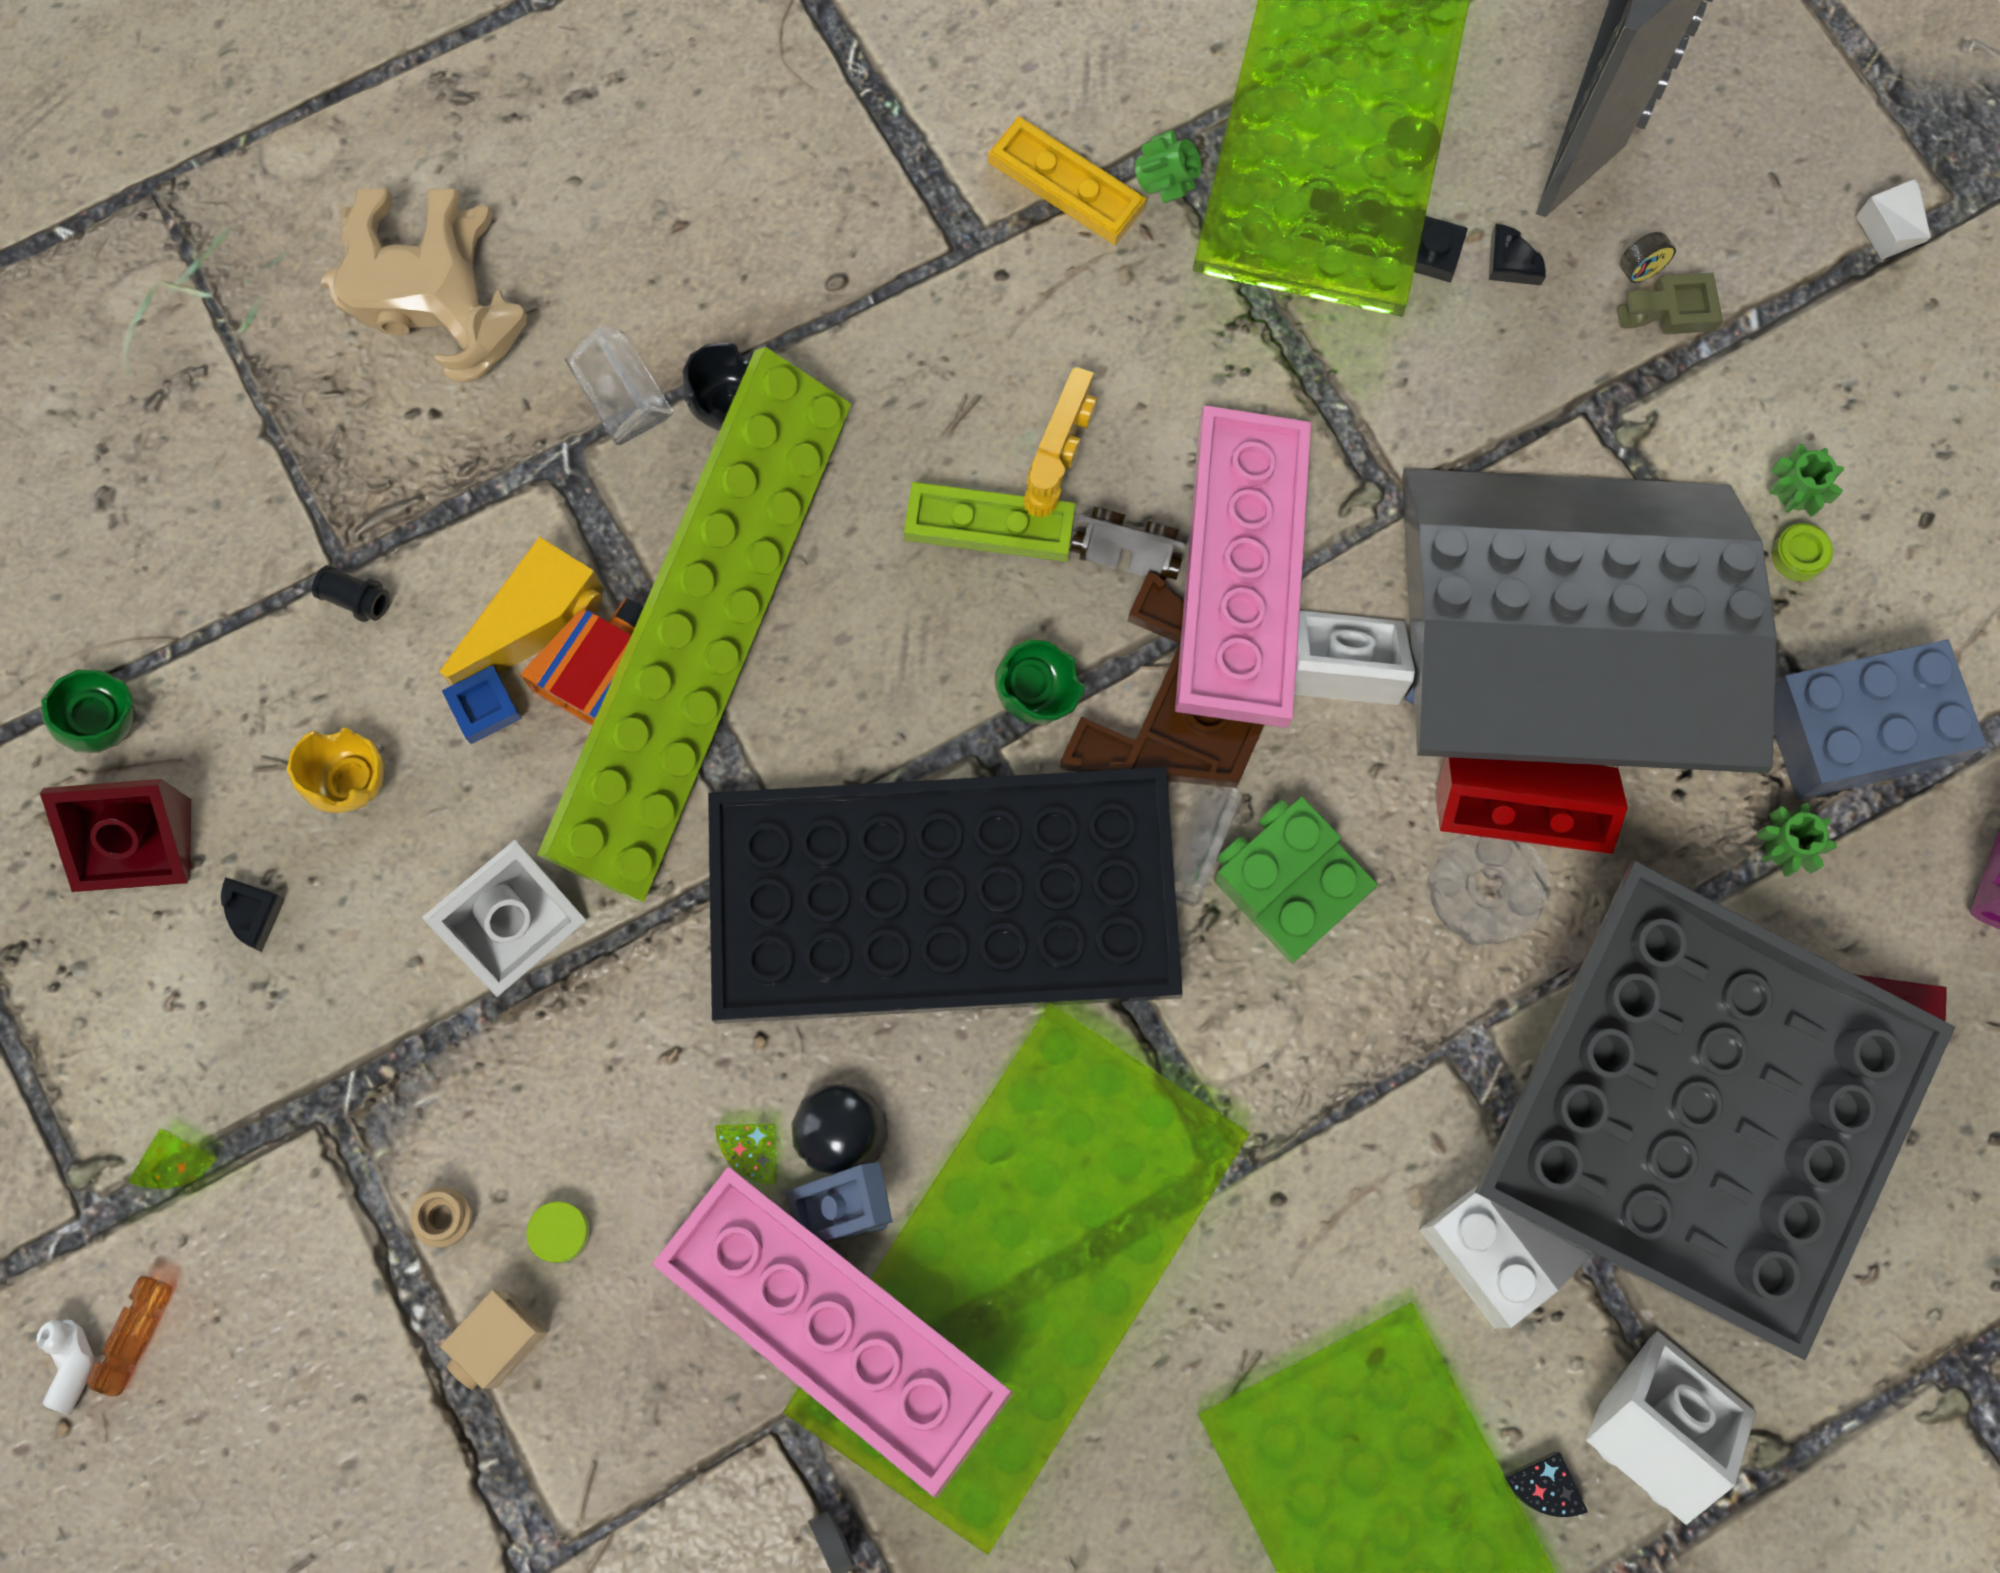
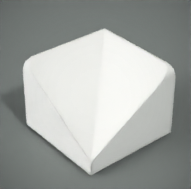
(1895, 219)

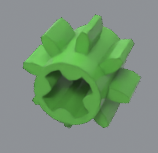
(1168, 166)
(1806, 480)
(1808, 831)

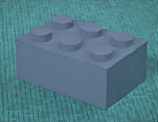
(1874, 719)

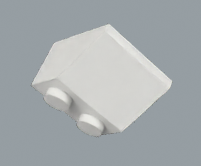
(1501, 1257)
(1673, 1429)

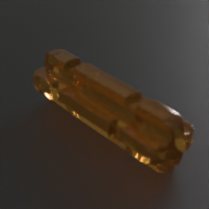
(129, 1336)

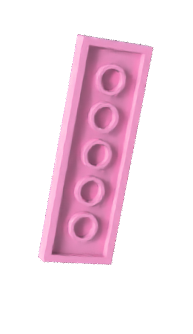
(1244, 568)
(833, 1331)

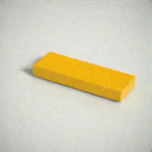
(1067, 180)

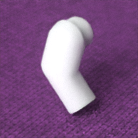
(73, 1360)

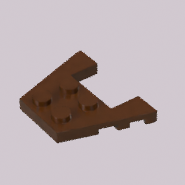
(1188, 745)

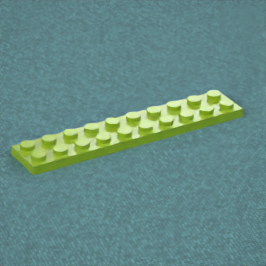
(695, 629)

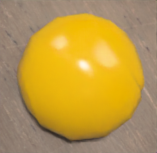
(336, 770)

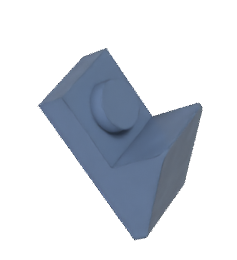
(843, 1203)

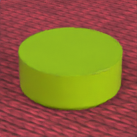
(1802, 552)
(558, 1232)

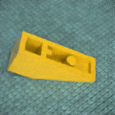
(526, 612)

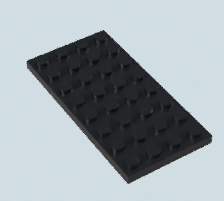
(942, 895)

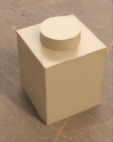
(491, 1341)

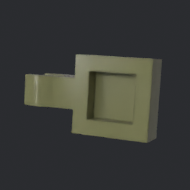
(1680, 301)

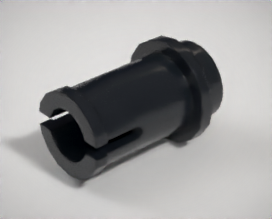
(361, 597)

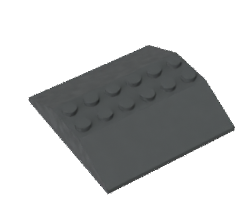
(1619, 87)
(1588, 622)
(1716, 1110)

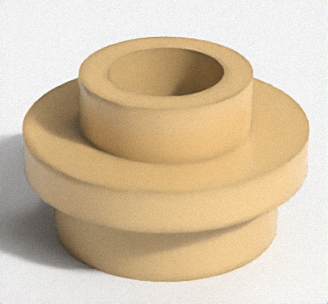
(423, 1212)

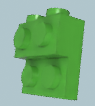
(1293, 878)

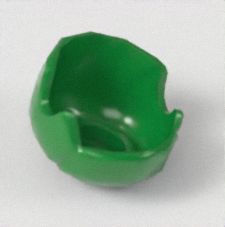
(1038, 682)
(88, 711)

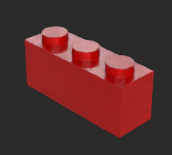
(1532, 802)

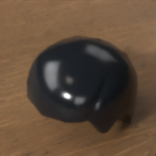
(712, 381)
(839, 1129)

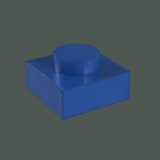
(481, 704)

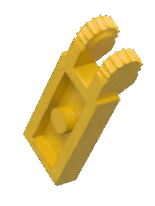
(1059, 445)

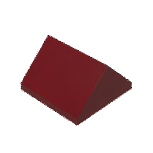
(121, 833)

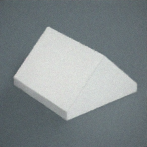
(1353, 658)
(504, 918)

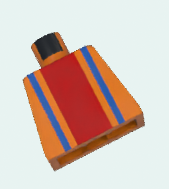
(582, 660)

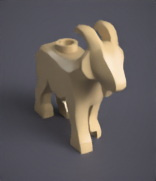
(424, 284)

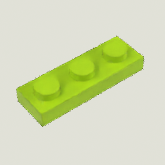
(986, 522)

